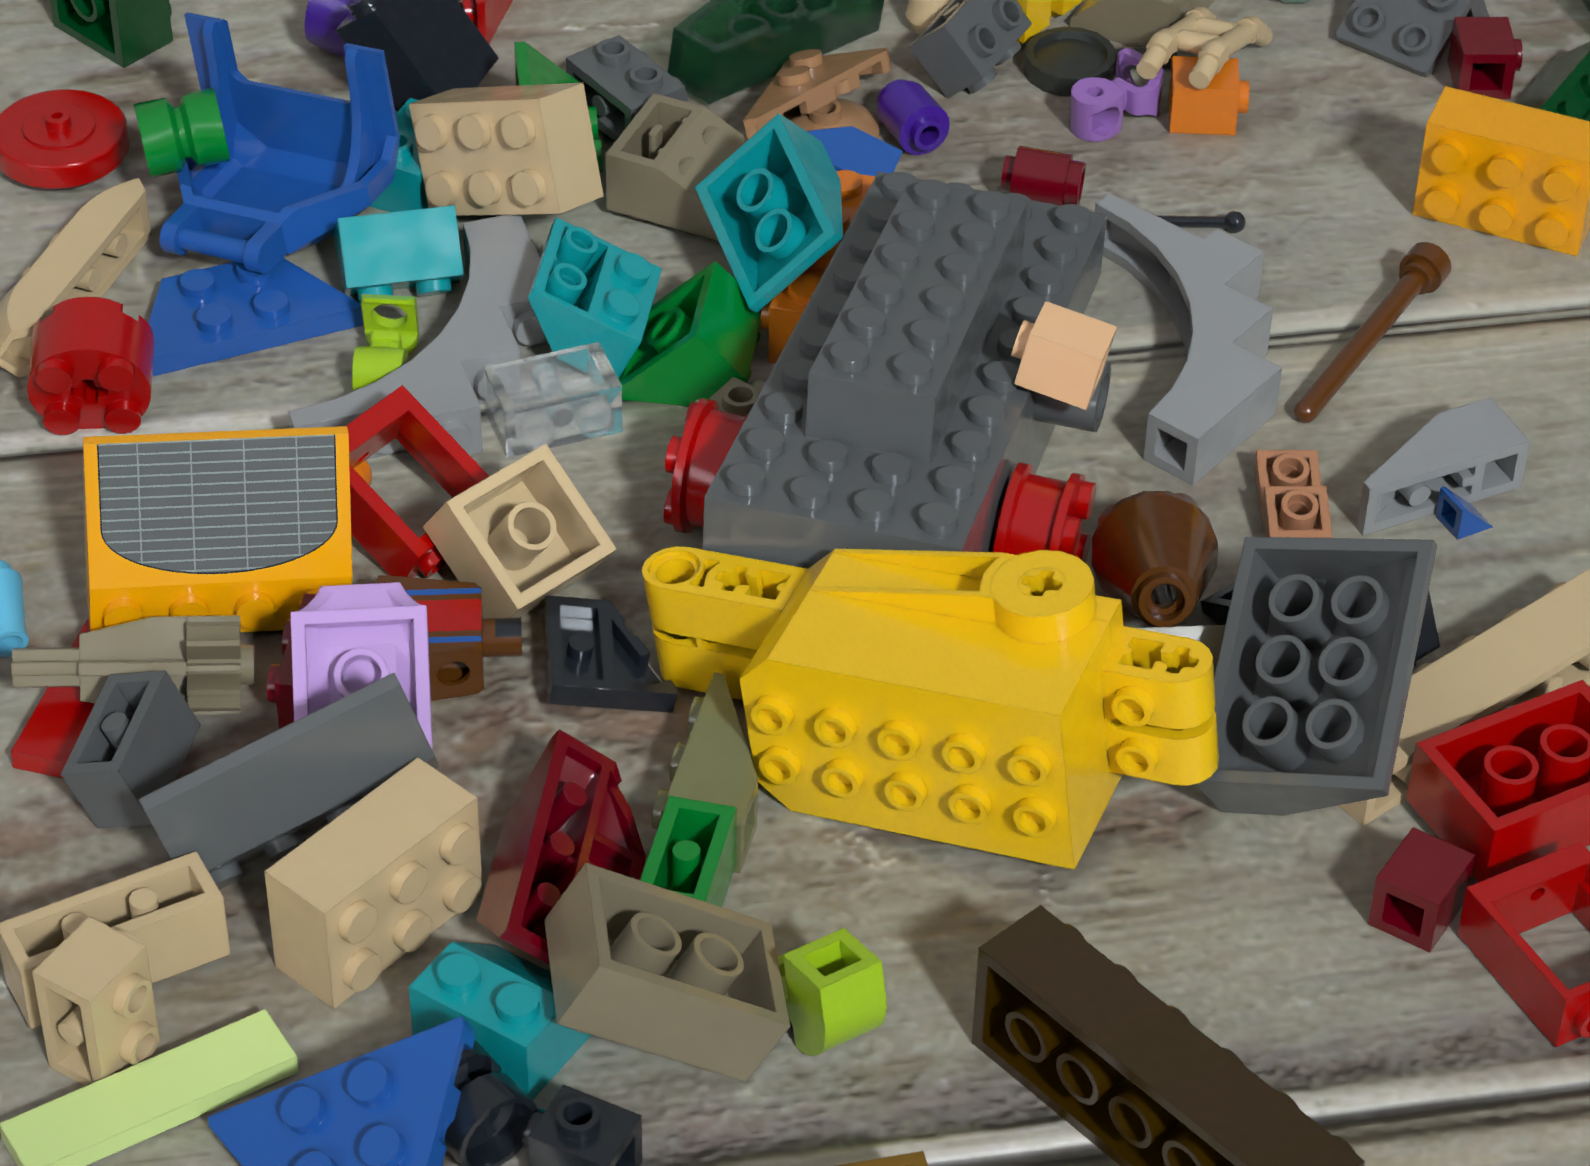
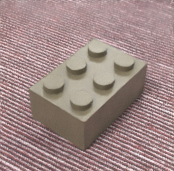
(665, 973)

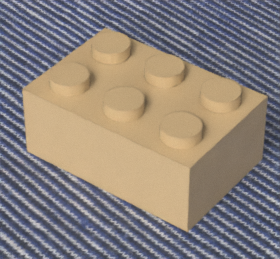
(507, 149)
(375, 882)

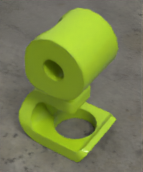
(386, 339)

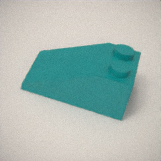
(774, 208)

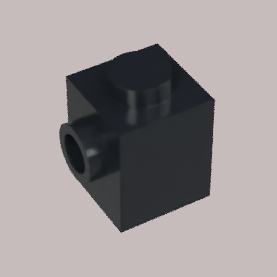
(583, 1132)

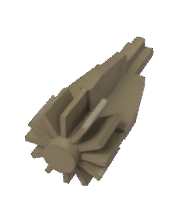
(196, 651)

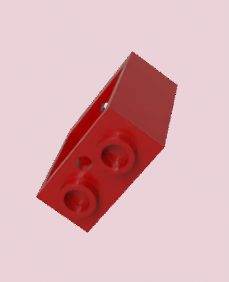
(372, 520)
(1516, 902)

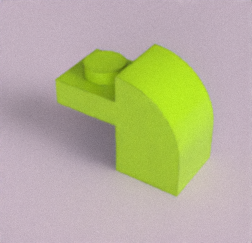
(832, 991)

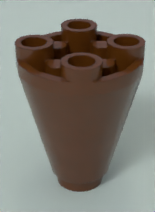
(1155, 555)

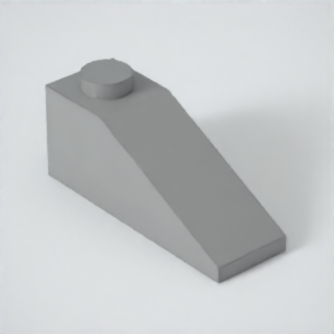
(1465, 449)

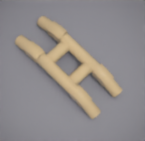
(1206, 36)

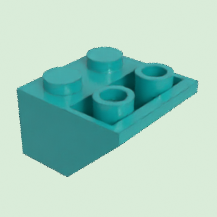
(592, 293)

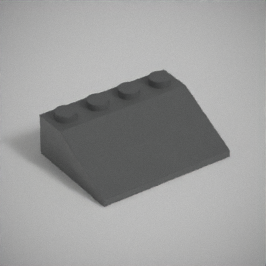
(1316, 671)

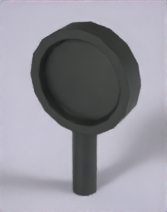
(1068, 54)

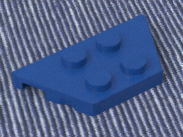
(239, 311)
(363, 1112)

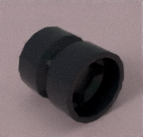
(489, 1112)

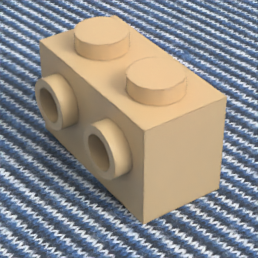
(96, 1003)

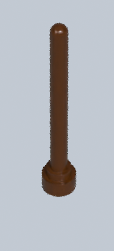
(1420, 273)

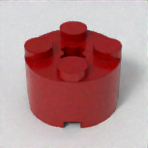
(91, 367)

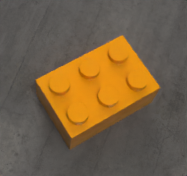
(1506, 171)

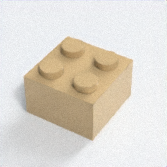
(520, 535)

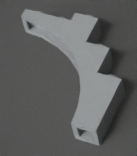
(1211, 297)
(484, 331)

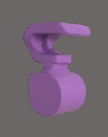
(1100, 103)

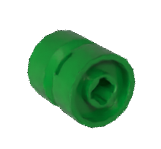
(182, 132)

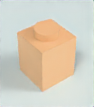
(1063, 354)

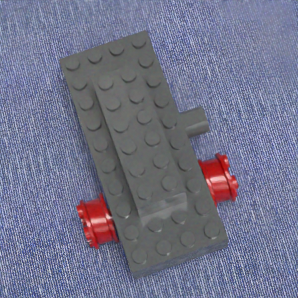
(900, 392)

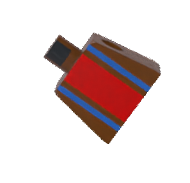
(459, 634)

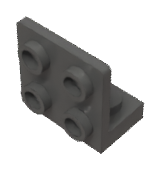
(1405, 31)

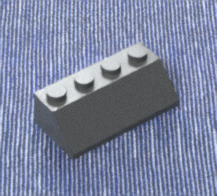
(288, 781)

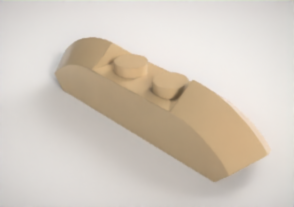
(77, 263)

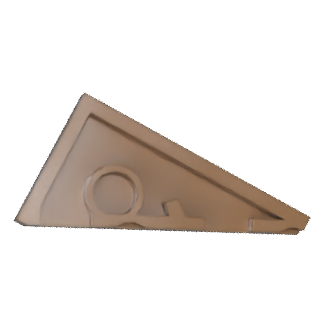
(813, 82)

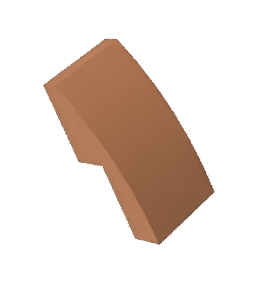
(1291, 494)

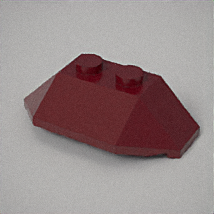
(558, 823)

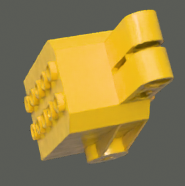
(939, 689)

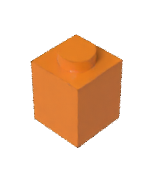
(1207, 109)

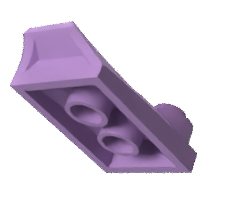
(356, 638)

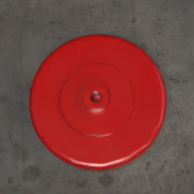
(62, 138)

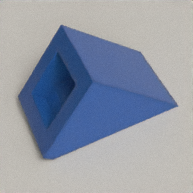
(1459, 515)

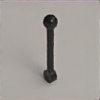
(1232, 222)

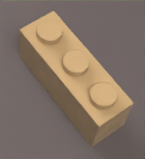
(167, 907)

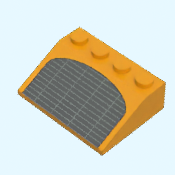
(215, 523)

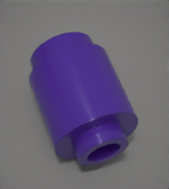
(912, 116)

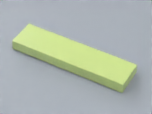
(152, 1095)

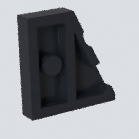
(598, 660)

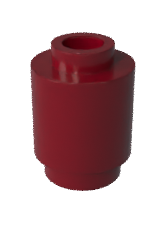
(1044, 176)

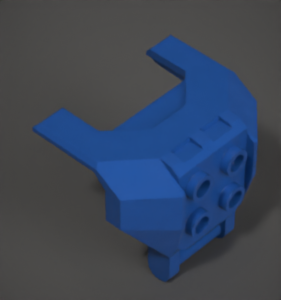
(292, 157)

